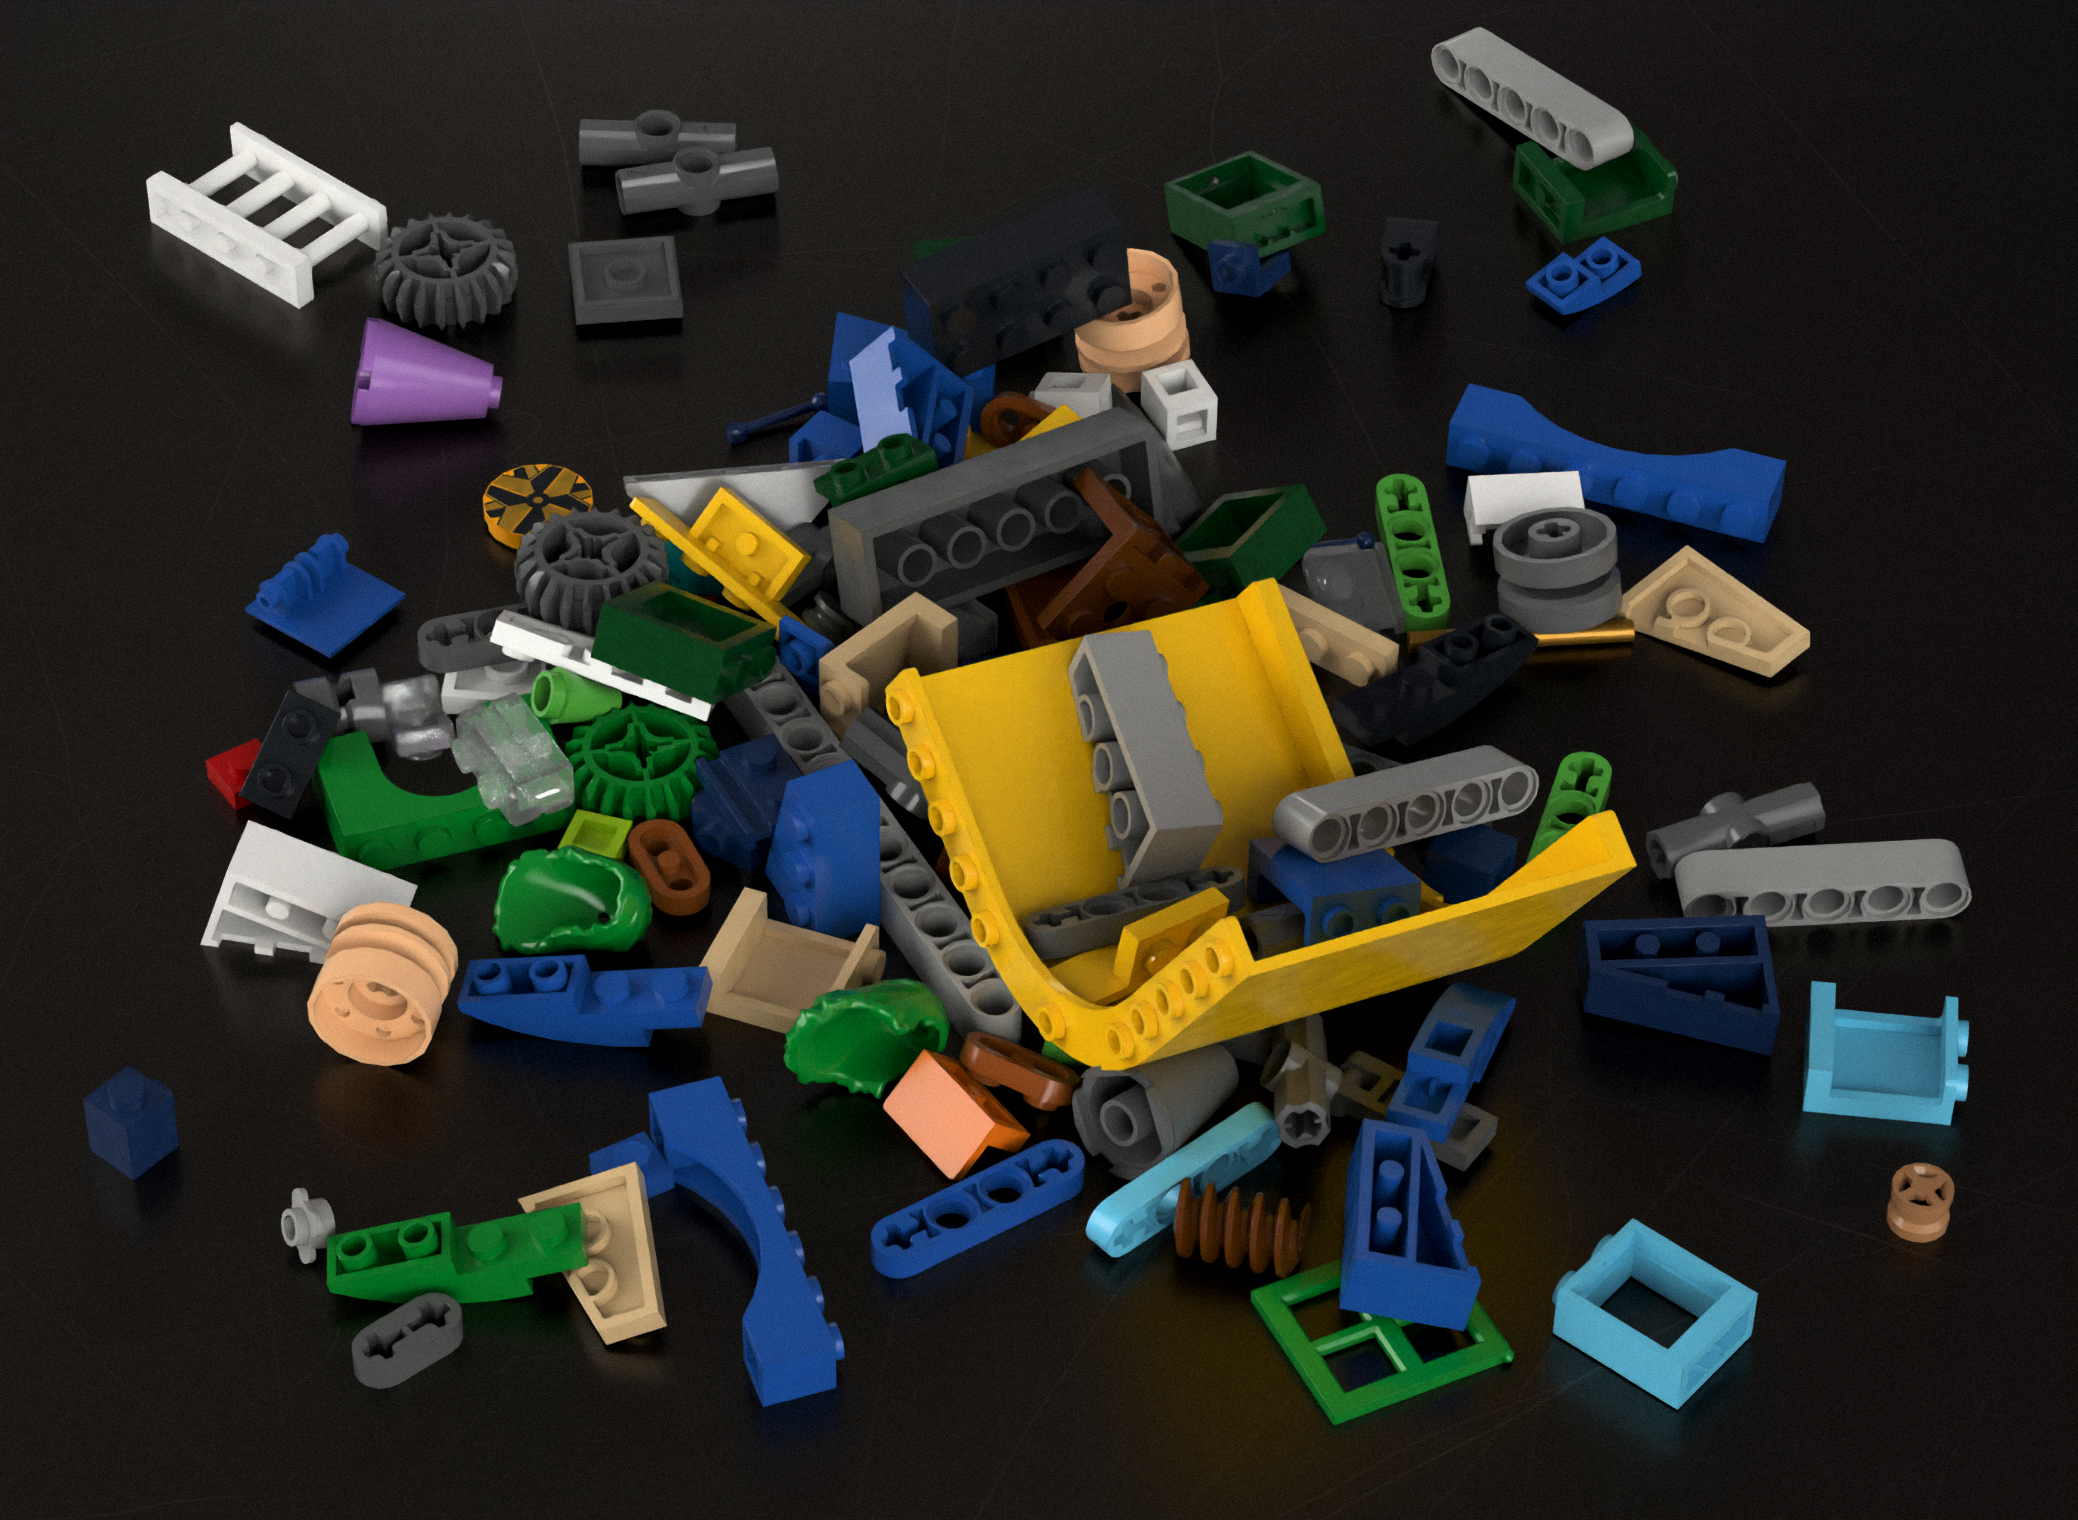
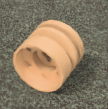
(1141, 334)
(383, 984)

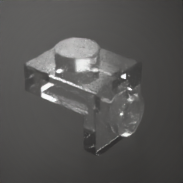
(417, 718)

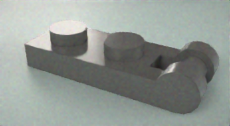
(1361, 1071)

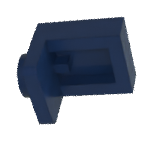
(1240, 271)

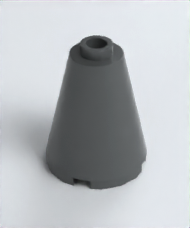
(1151, 1108)

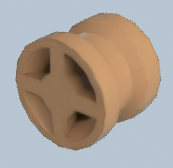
(1920, 1202)

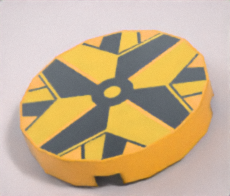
(529, 497)

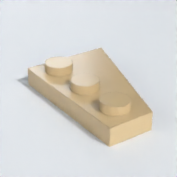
(1713, 614)
(622, 1274)

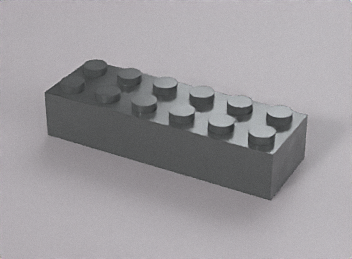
(990, 517)

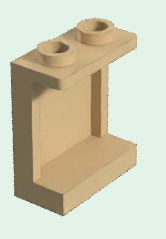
(861, 668)
(775, 969)

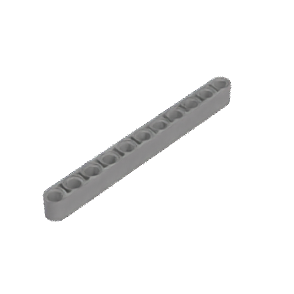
(913, 900)

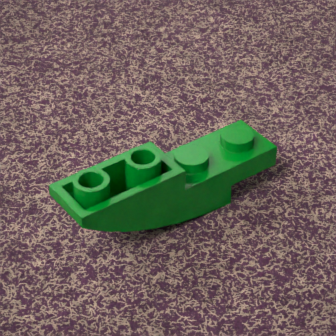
(466, 1262)

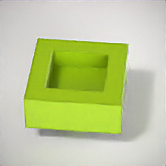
(598, 834)

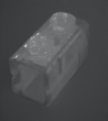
(513, 760)

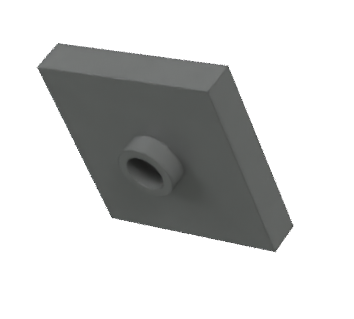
(625, 280)

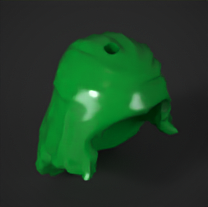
(557, 897)
(866, 1035)

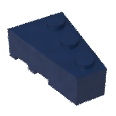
(1684, 977)

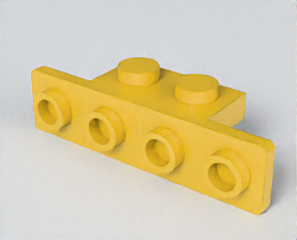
(736, 548)
(1143, 949)

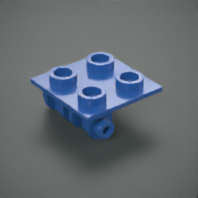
(323, 598)

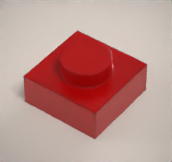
(231, 769)

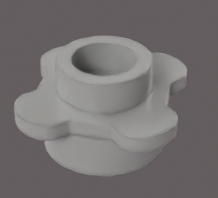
(307, 1224)

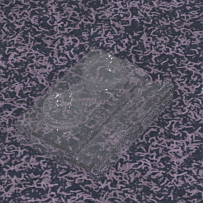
(1355, 585)

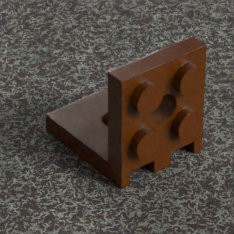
(1132, 567)

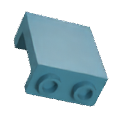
(1882, 1061)

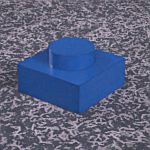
(638, 1148)

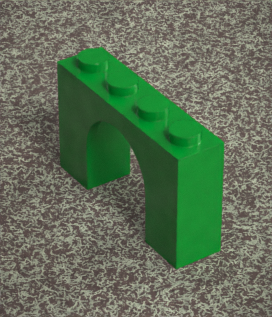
(396, 828)

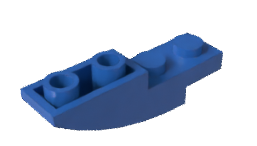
(571, 1004)
(1449, 1058)

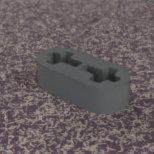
(407, 1339)

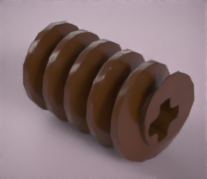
(1239, 1229)

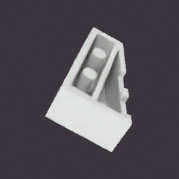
(293, 894)

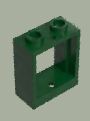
(1246, 203)
(1251, 538)
(684, 642)

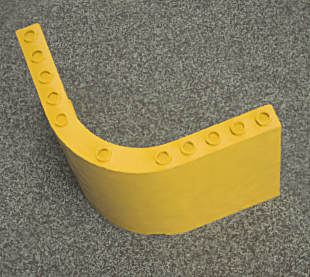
(1027, 834)

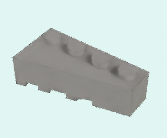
(1143, 758)

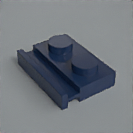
(749, 786)

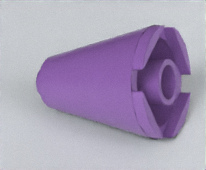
(418, 379)

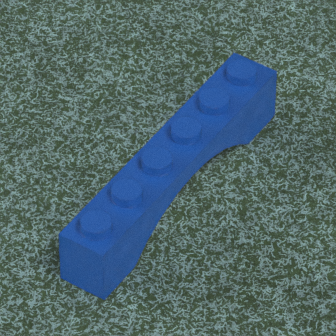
(1714, 491)
(783, 1328)

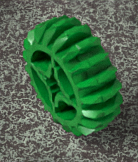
(639, 763)

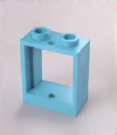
(1638, 1252)

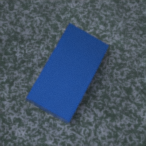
(1587, 280)
(800, 653)

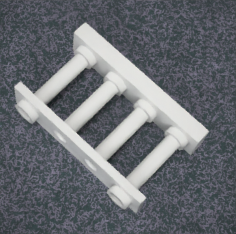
(256, 250)

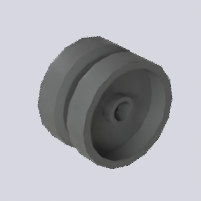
(1558, 569)

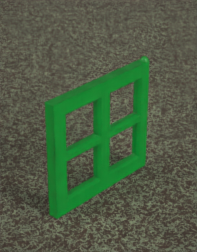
(1413, 1373)

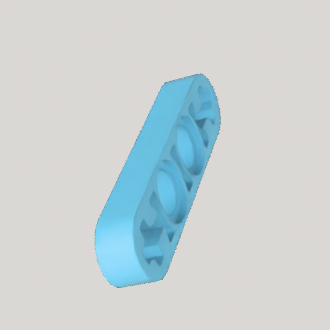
(1151, 1199)

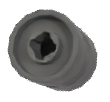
(355, 697)

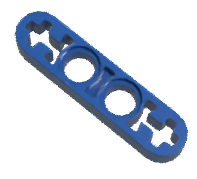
(984, 1215)

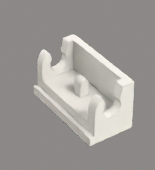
(1498, 498)

